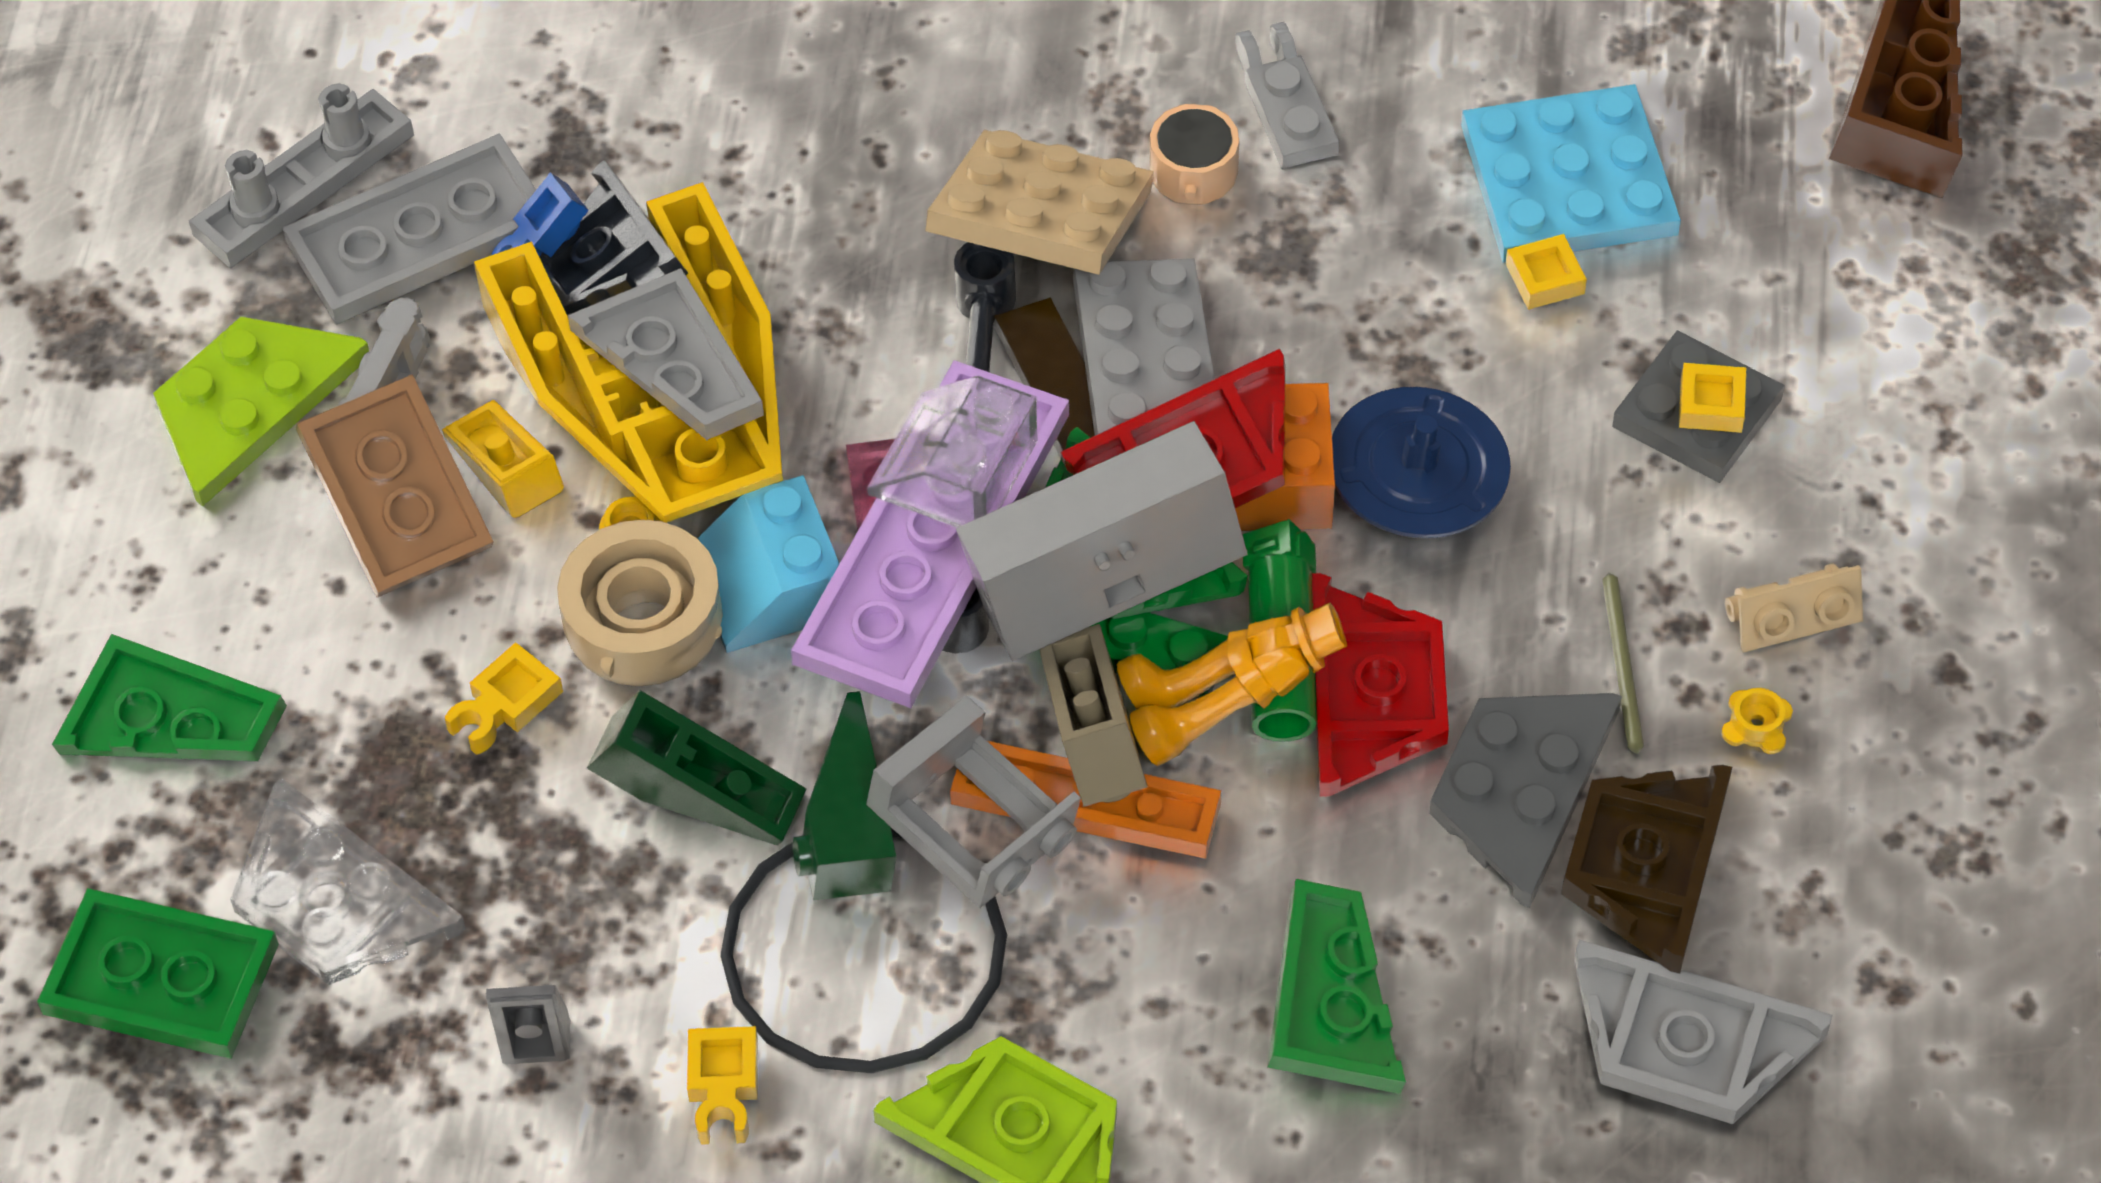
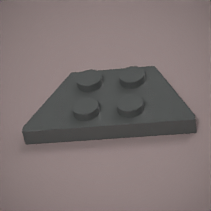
(1521, 779)

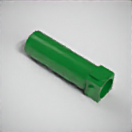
(1279, 581)

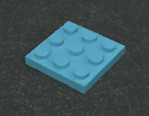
(1571, 169)

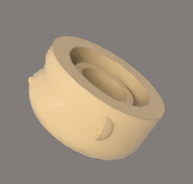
(633, 566)

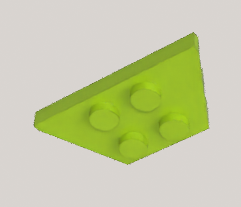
(248, 394)
(1008, 1119)

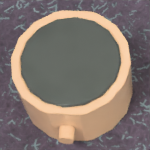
(1194, 154)

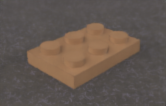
(394, 485)

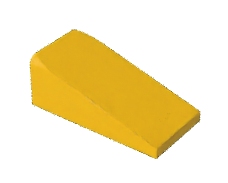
(505, 458)

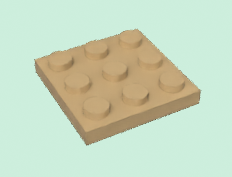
(1040, 201)

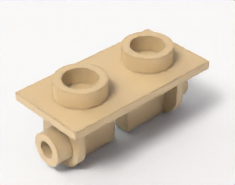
(1797, 609)

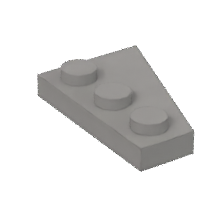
(673, 352)

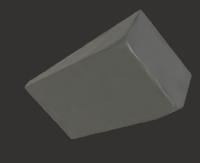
(530, 1023)

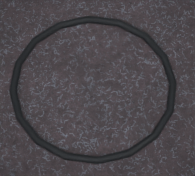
(847, 1064)

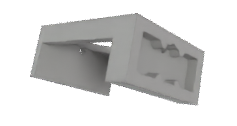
(957, 742)

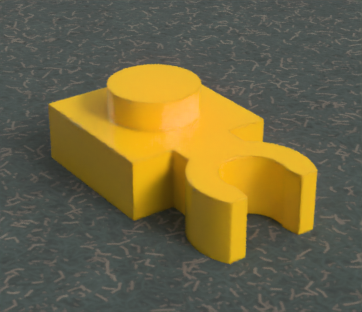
(506, 691)
(719, 1074)

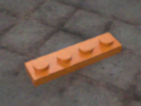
(1162, 816)

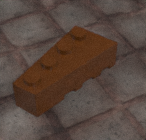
(1906, 97)

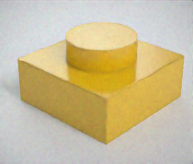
(1546, 271)
(1712, 397)

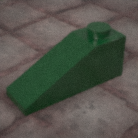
(693, 771)
(843, 840)

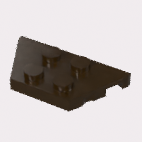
(1646, 857)

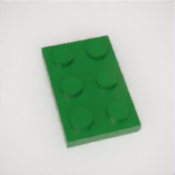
(158, 973)

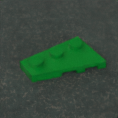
(166, 708)
(1329, 995)

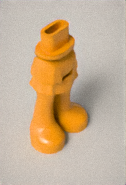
(1265, 658)

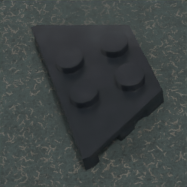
(610, 250)

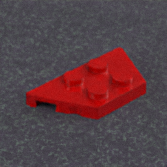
(1237, 416)
(1381, 693)

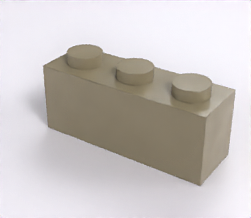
(1092, 717)

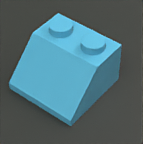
(769, 562)

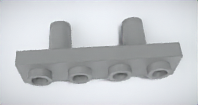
(302, 177)

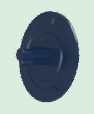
(1420, 462)

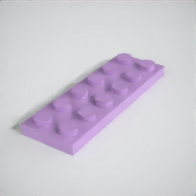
(905, 582)

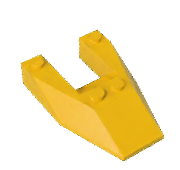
(609, 413)

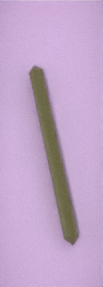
(1623, 663)

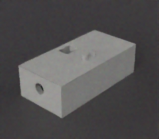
(1103, 540)

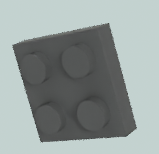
(1653, 409)

